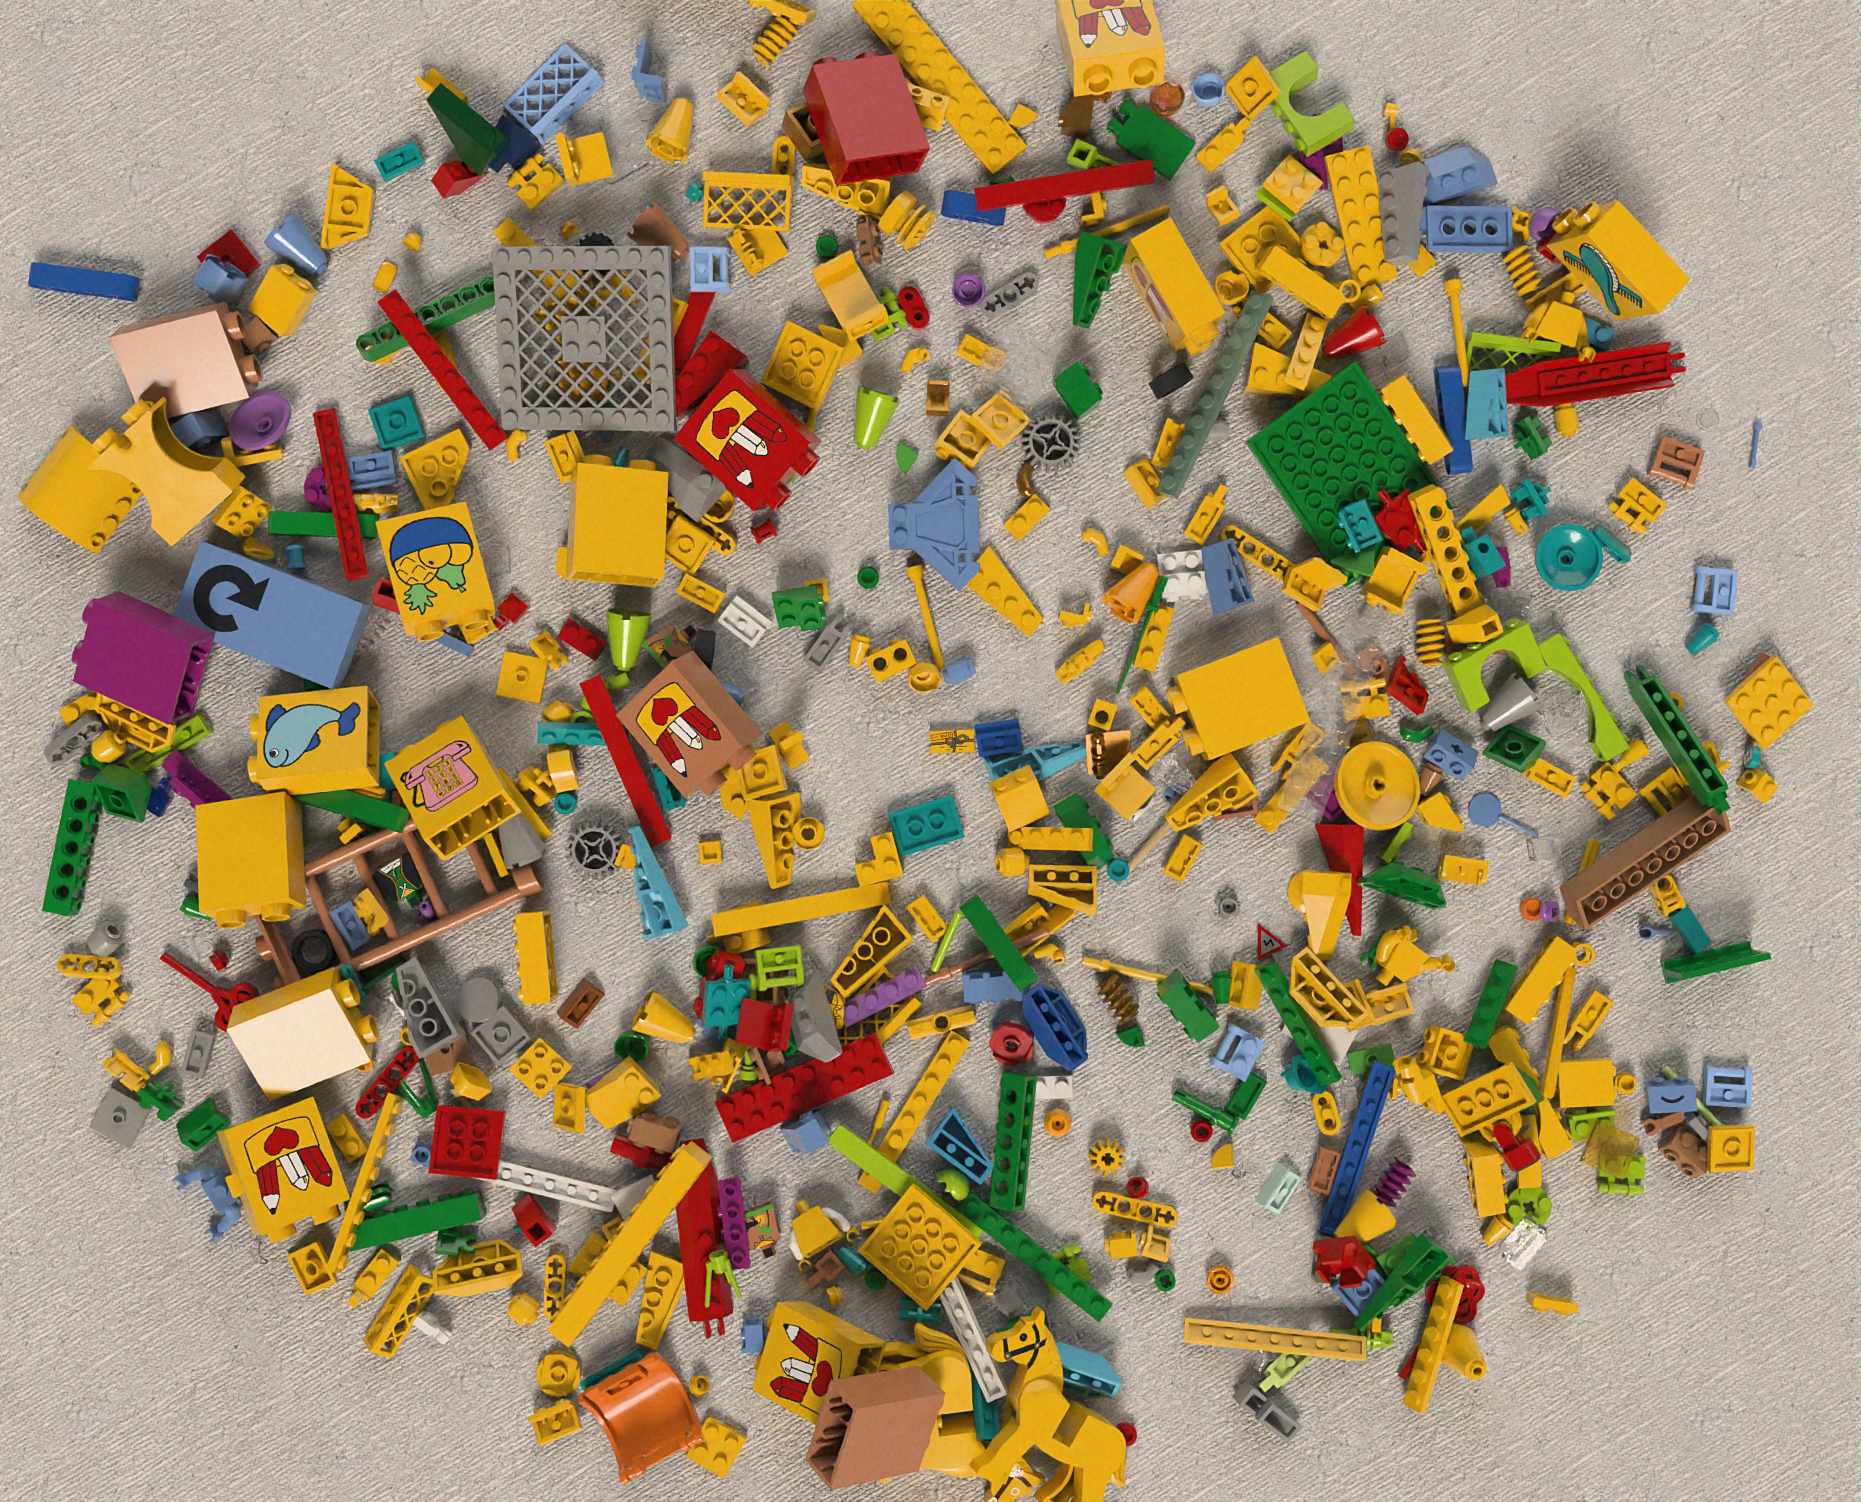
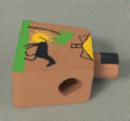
(670, 644)
(763, 1228)

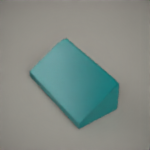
(1612, 544)
(1689, 929)

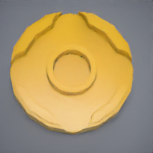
(558, 1373)

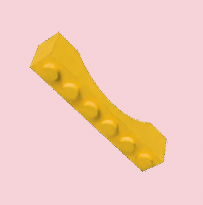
(1552, 1136)

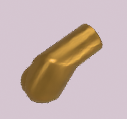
(1023, 482)

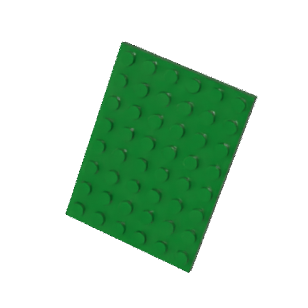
(1336, 451)

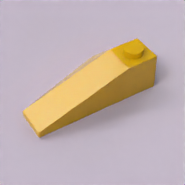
(867, 197)
(1217, 789)
(772, 824)
(1325, 903)

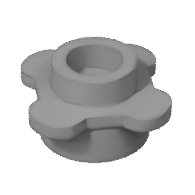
(1233, 910)

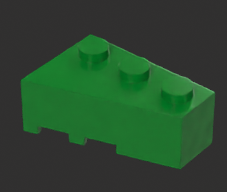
(1074, 814)

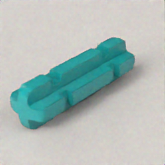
(347, 971)

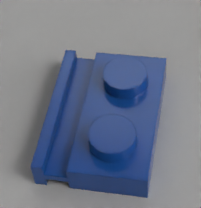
(998, 738)

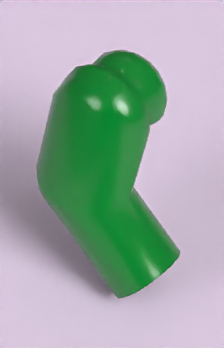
(1416, 736)
(89, 760)

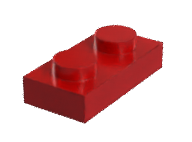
(582, 639)

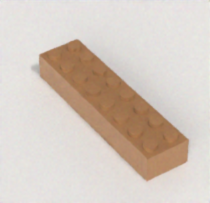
(1642, 861)

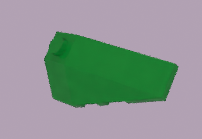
(1094, 265)

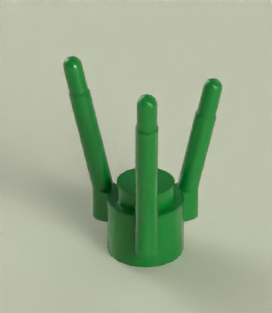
(423, 1105)

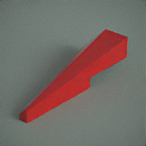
(1345, 854)

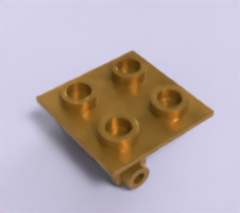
(1106, 750)

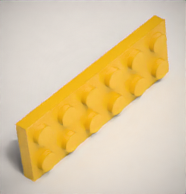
(1358, 215)

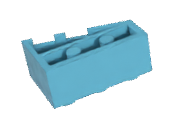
(1487, 405)

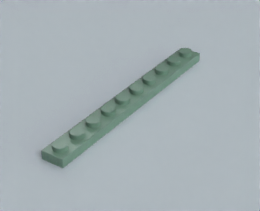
(1214, 394)

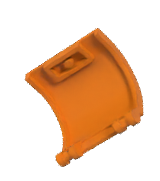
(644, 1414)

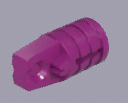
(1503, 576)

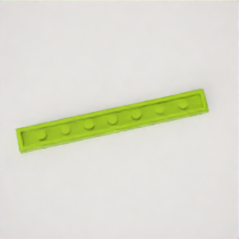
(887, 1171)

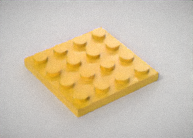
(920, 1246)

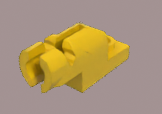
(1418, 1084)

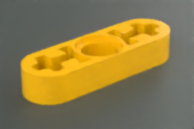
(81, 962)
(550, 1269)

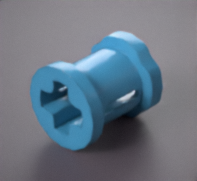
(295, 557)

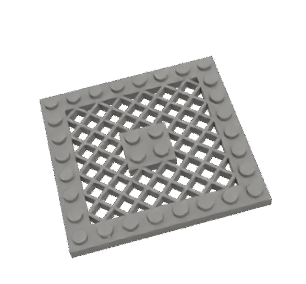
(585, 337)

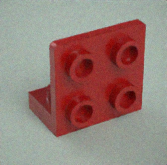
(764, 1025)

